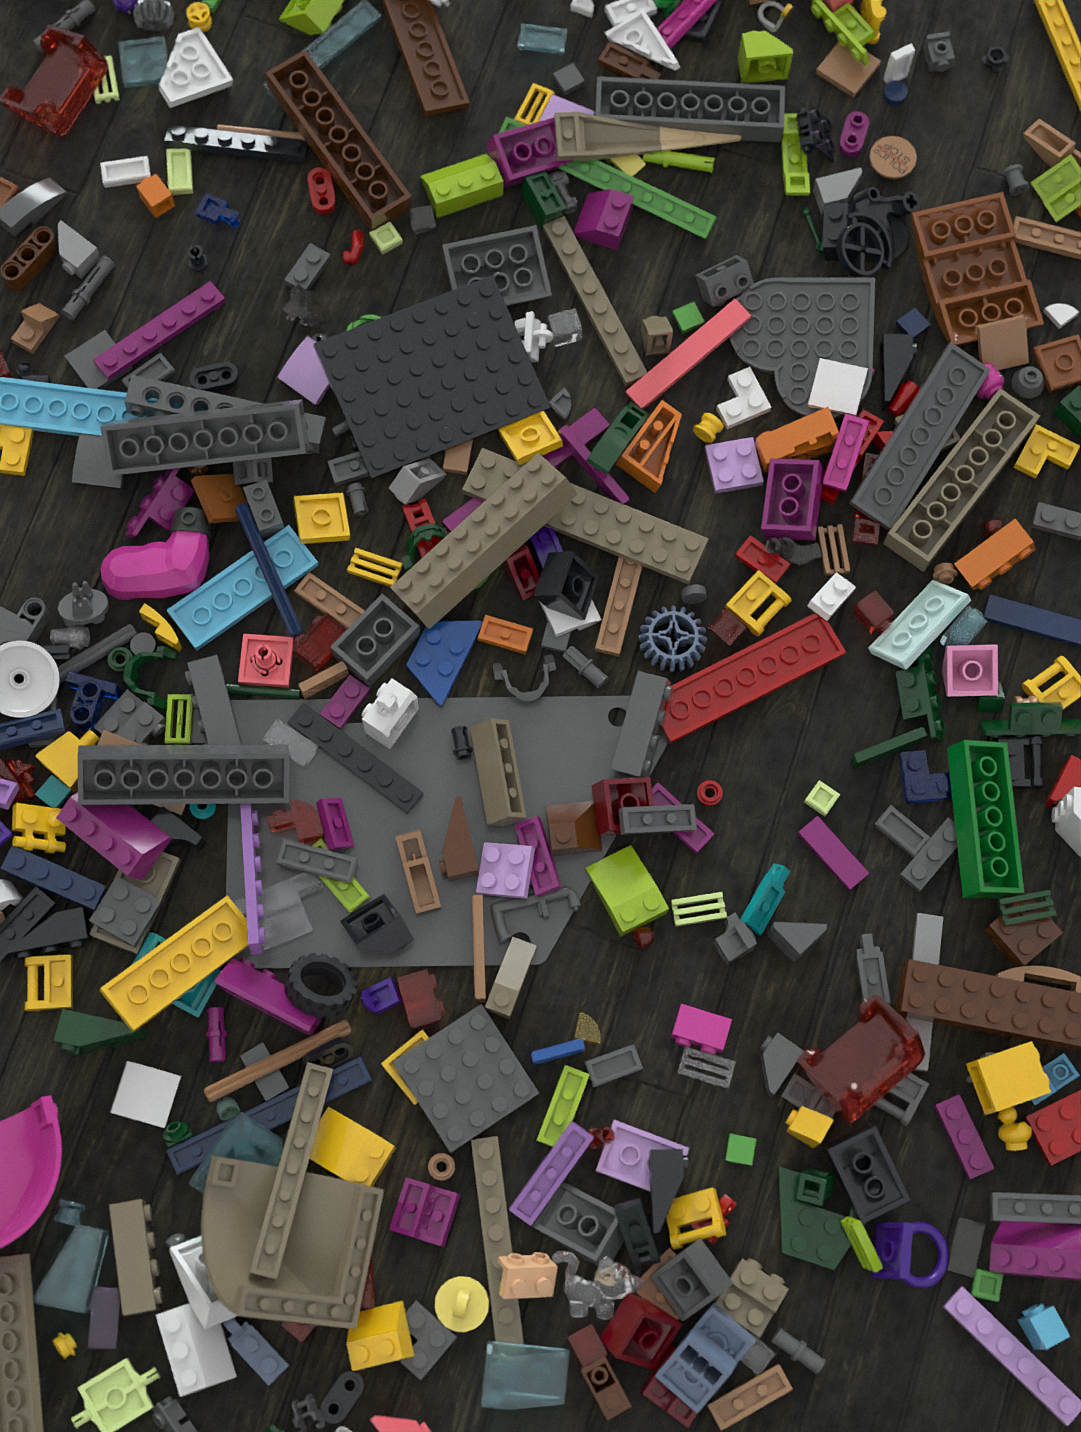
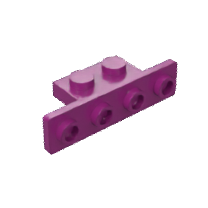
(160, 506)

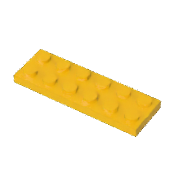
(178, 964)

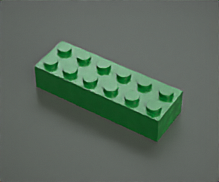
(985, 820)

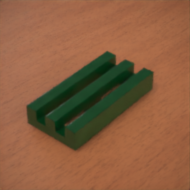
(1048, 903)

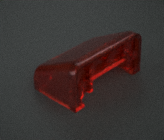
(60, 83)
(865, 1059)

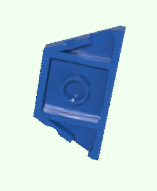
(442, 655)

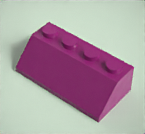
(117, 834)
(265, 994)
(1037, 1250)

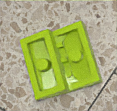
(1060, 187)

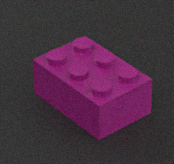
(792, 499)

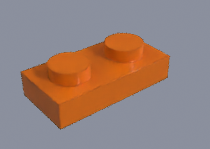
(505, 634)

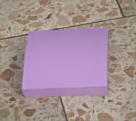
(305, 372)

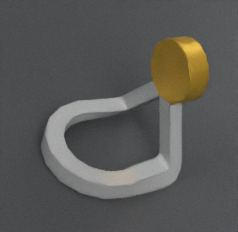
(785, 13)

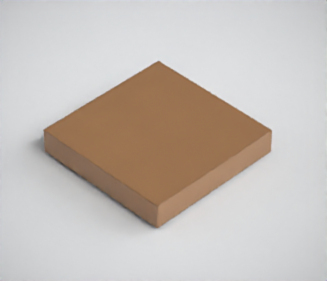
(846, 73)
(1003, 342)

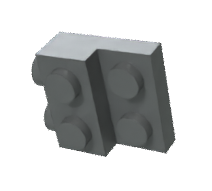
(132, 720)

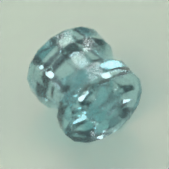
(67, 1215)

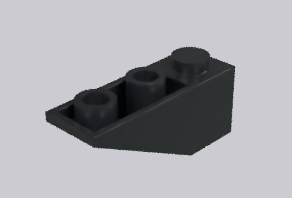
(61, 930)

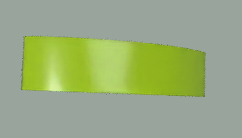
(793, 160)

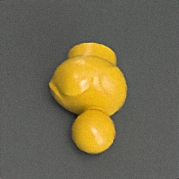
(1013, 1134)

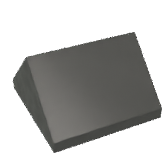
(795, 938)

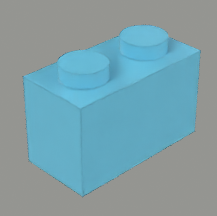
(1043, 1326)

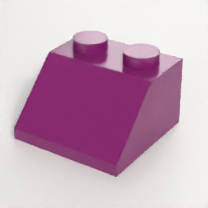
(604, 218)

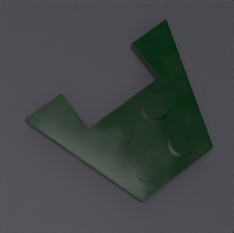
(807, 1230)

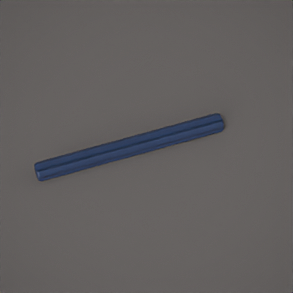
(268, 570)

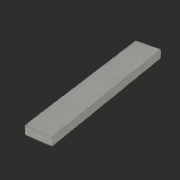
(926, 949)

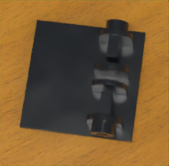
(815, 132)

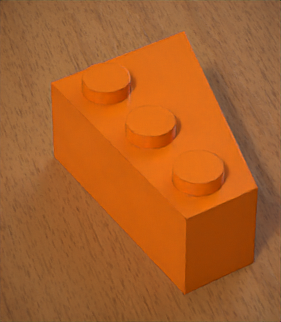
(798, 440)
(650, 449)
(995, 555)

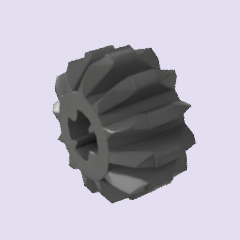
(153, 15)

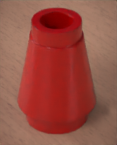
(903, 398)

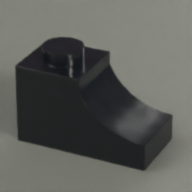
(178, 830)

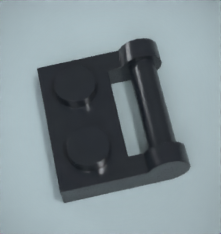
(1016, 761)

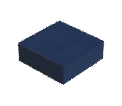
(913, 323)

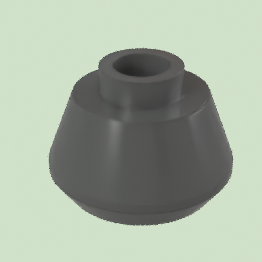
(1028, 382)

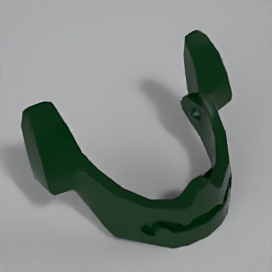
(421, 533)
(130, 673)

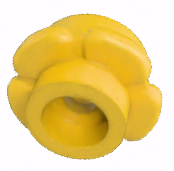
(64, 1345)

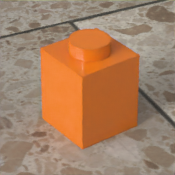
(155, 195)

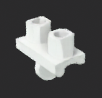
(535, 335)

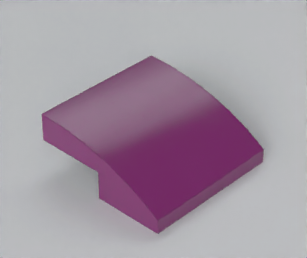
(424, 1212)

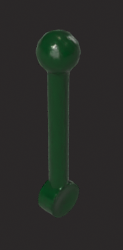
(806, 212)

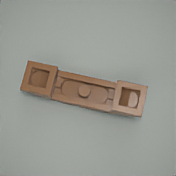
(1044, 974)

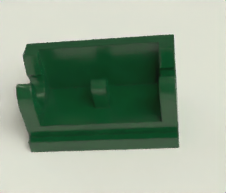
(542, 198)

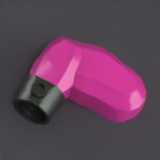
(161, 567)

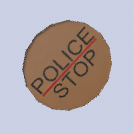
(893, 157)

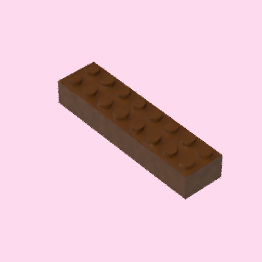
(338, 140)
(990, 1004)

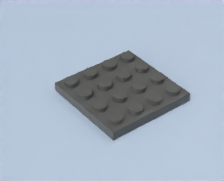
(465, 1078)

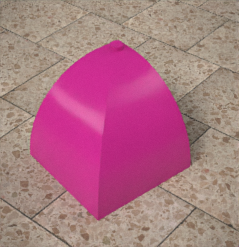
(28, 1166)

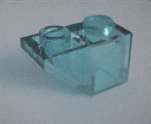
(965, 628)

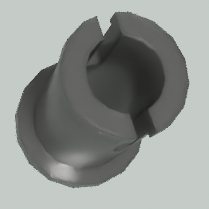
(357, 498)

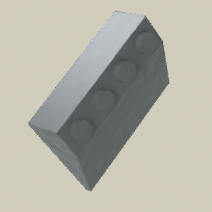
(509, 256)

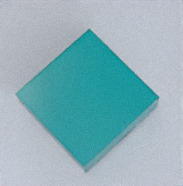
(53, 792)

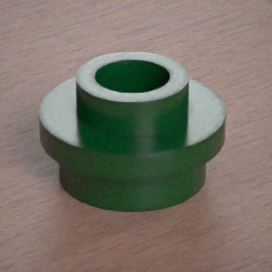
(117, 653)

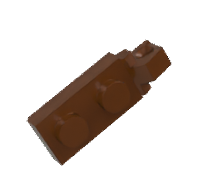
(627, 63)

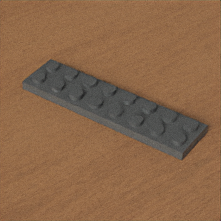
(919, 436)

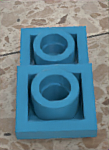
(1060, 1073)

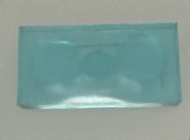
(542, 38)

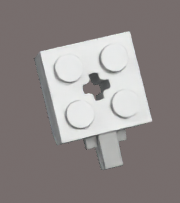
(389, 713)

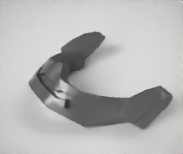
(548, 665)

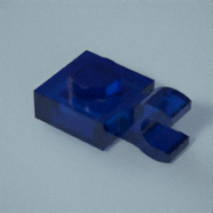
(215, 209)

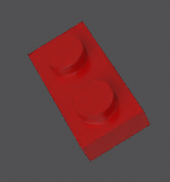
(757, 558)

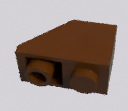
(605, 1388)

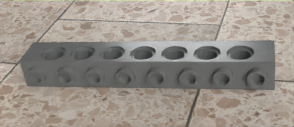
(192, 399)

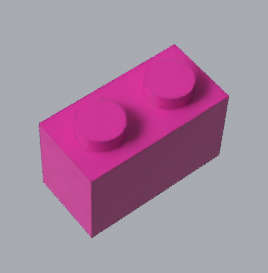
(700, 1029)

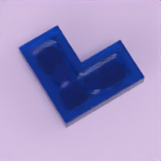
(918, 783)

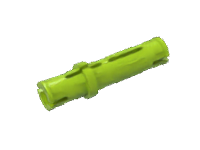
(680, 160)

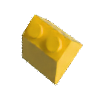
(379, 1337)

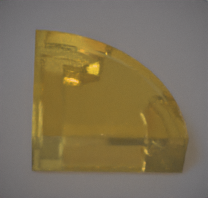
(587, 1029)

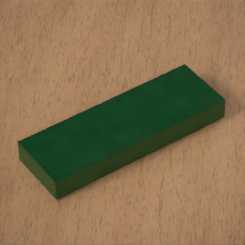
(888, 747)

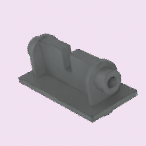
(169, 1415)

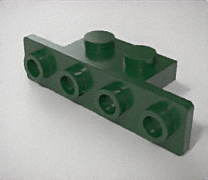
(919, 694)
(1032, 718)

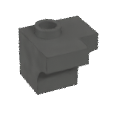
(736, 941)

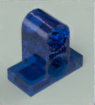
(89, 704)

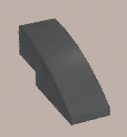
(30, 205)

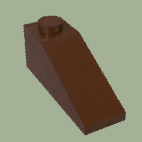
(458, 851)

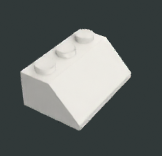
(1068, 818)
(195, 1353)

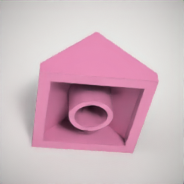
(970, 670)

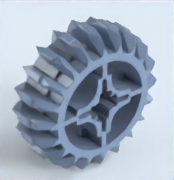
(682, 638)

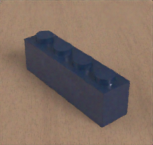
(53, 879)

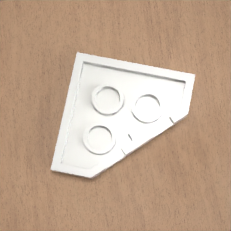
(192, 70)

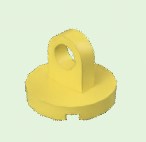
(461, 1304)

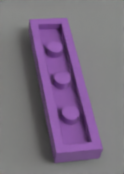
(551, 1173)

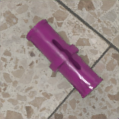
(216, 1034)

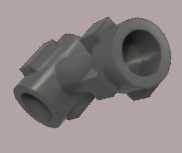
(559, 180)

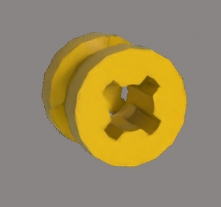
(200, 11)
(708, 427)

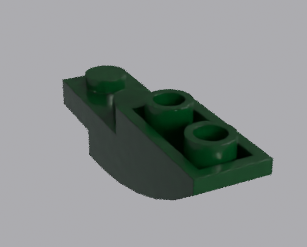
(617, 437)

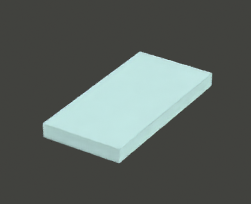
(919, 624)

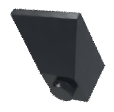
(378, 927)

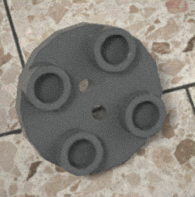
(83, 606)

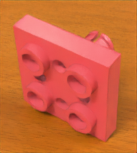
(266, 651)

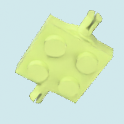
(115, 1397)

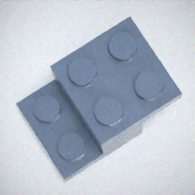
(705, 1358)

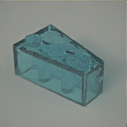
(74, 1271)

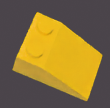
(349, 1149)

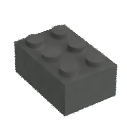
(375, 640)

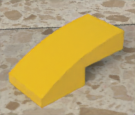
(164, 631)

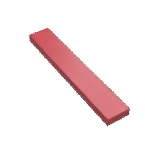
(688, 354)

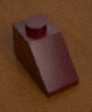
(522, 572)

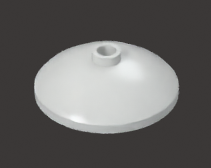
(39, 681)

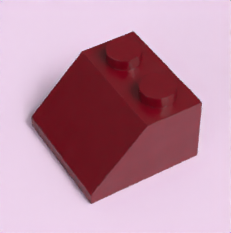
(613, 794)
(640, 1332)

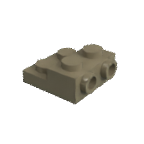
(752, 1296)

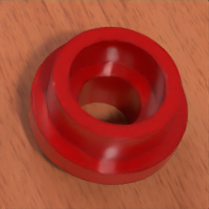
(713, 786)

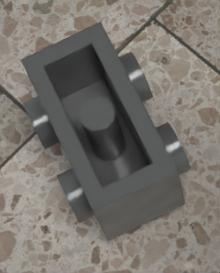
(724, 281)

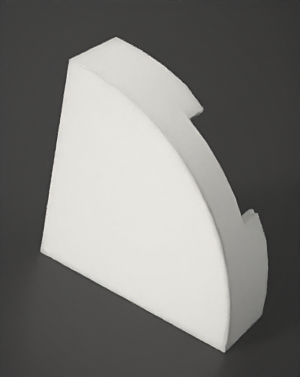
(583, 7)
(1060, 314)

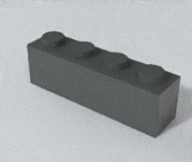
(213, 702)
(641, 725)

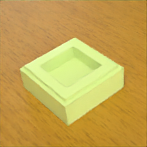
(386, 237)
(822, 798)

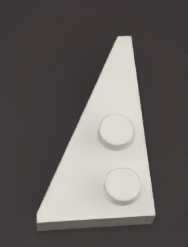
(642, 37)

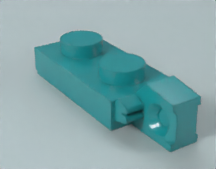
(765, 899)

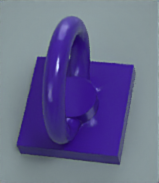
(893, 1248)

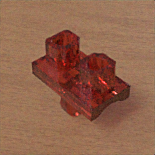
(20, 774)

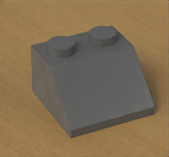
(691, 1279)

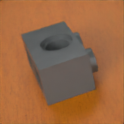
(263, 509)

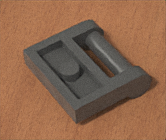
(908, 1090)

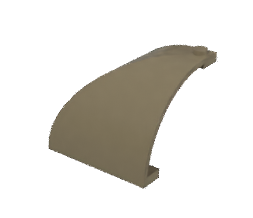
(324, 1253)

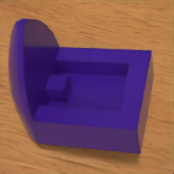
(381, 996)

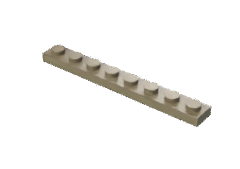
(594, 301)
(291, 1172)
(495, 1236)

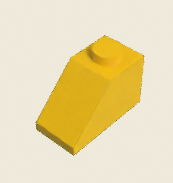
(808, 1126)

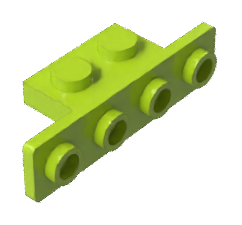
(848, 26)

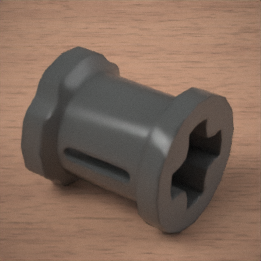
(1015, 180)

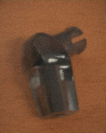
(793, 551)

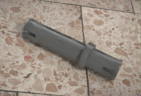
(70, 20)
(82, 295)

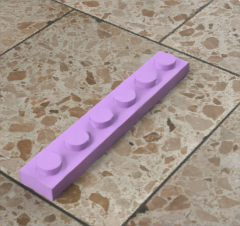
(1013, 1356)

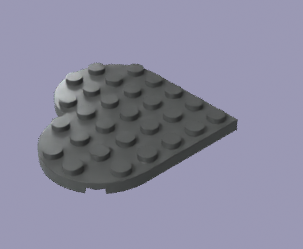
(805, 321)

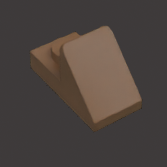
(35, 327)

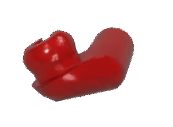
(357, 247)

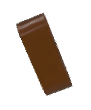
(29, 248)

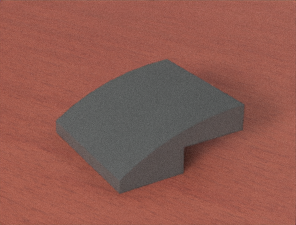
(91, 464)

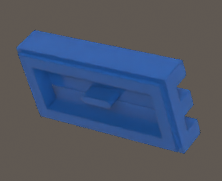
(557, 1051)

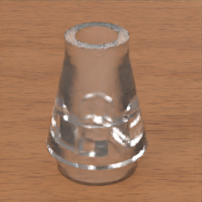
(75, 636)

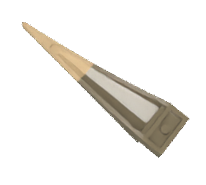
(597, 137)

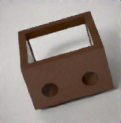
(1023, 940)

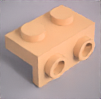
(527, 1276)

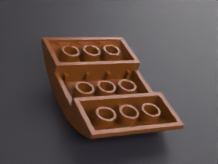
(972, 266)

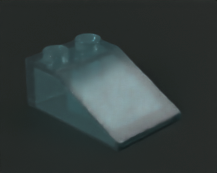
(244, 1141)
(524, 1376)

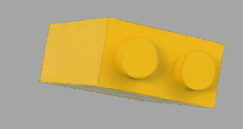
(1009, 1078)

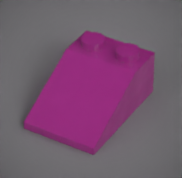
(525, 151)

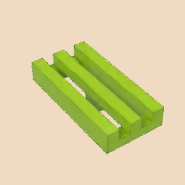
(169, 720)
(861, 1244)

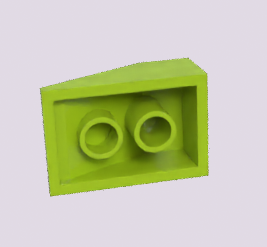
(627, 890)

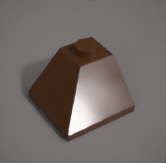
(572, 828)

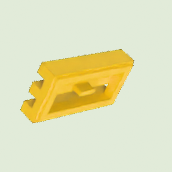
(542, 91)
(377, 559)

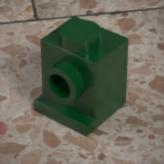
(815, 1185)

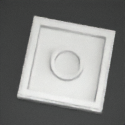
(838, 387)

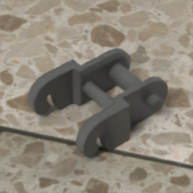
(313, 1410)

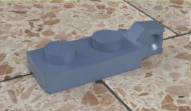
(256, 1350)

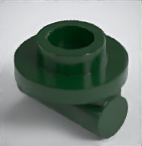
(177, 1133)

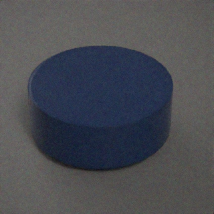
(895, 92)

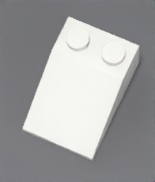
(194, 1278)

